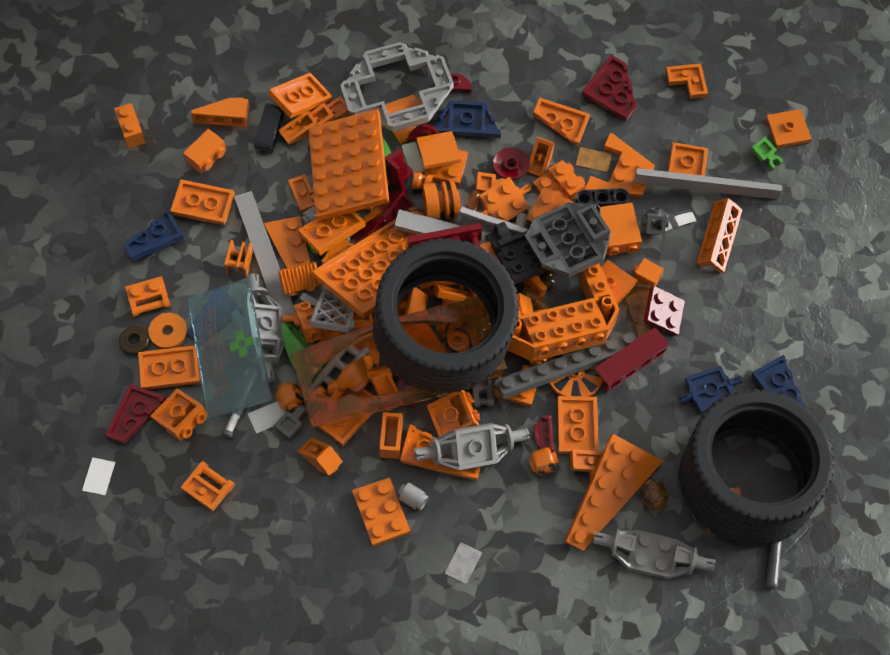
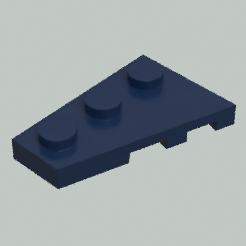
(157, 236)

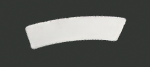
(412, 157)

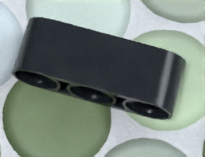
(268, 128)
(608, 195)

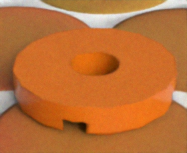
(164, 321)

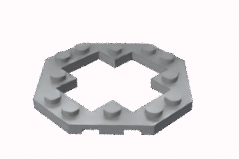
(415, 59)

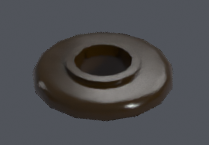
(131, 332)

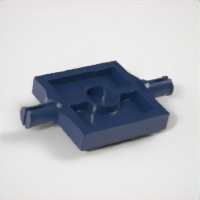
(708, 387)

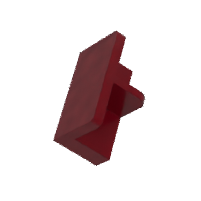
(398, 169)

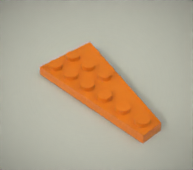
(615, 480)

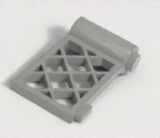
(331, 323)

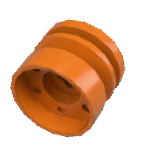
(441, 201)

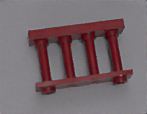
(470, 233)

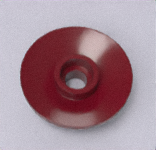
(511, 157)

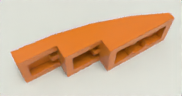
(299, 127)

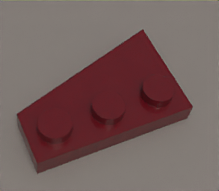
(133, 413)

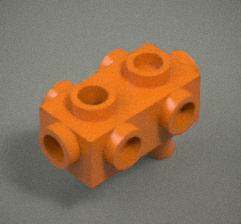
(301, 318)

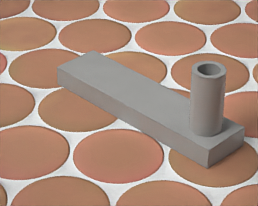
(466, 217)

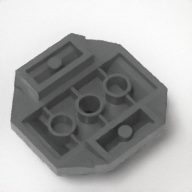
(574, 223)

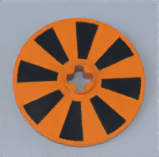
(582, 385)

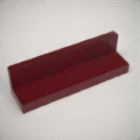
(397, 201)
(632, 359)

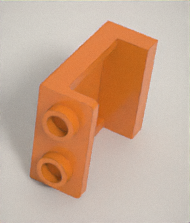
(623, 227)

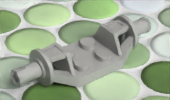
(269, 324)
(472, 446)
(653, 553)

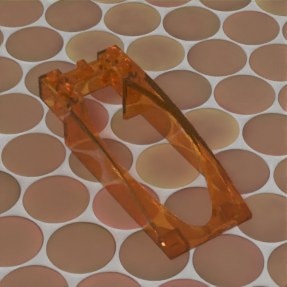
(330, 410)

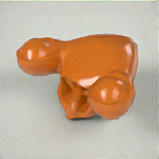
(353, 376)

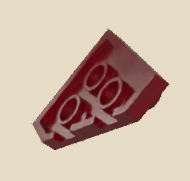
(612, 89)

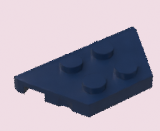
(468, 119)

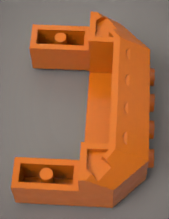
(569, 325)

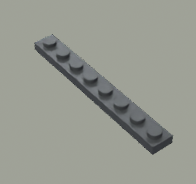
(561, 366)

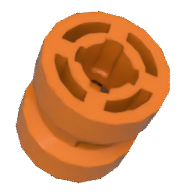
(420, 179)

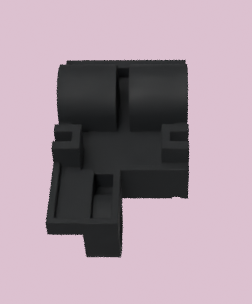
(514, 253)

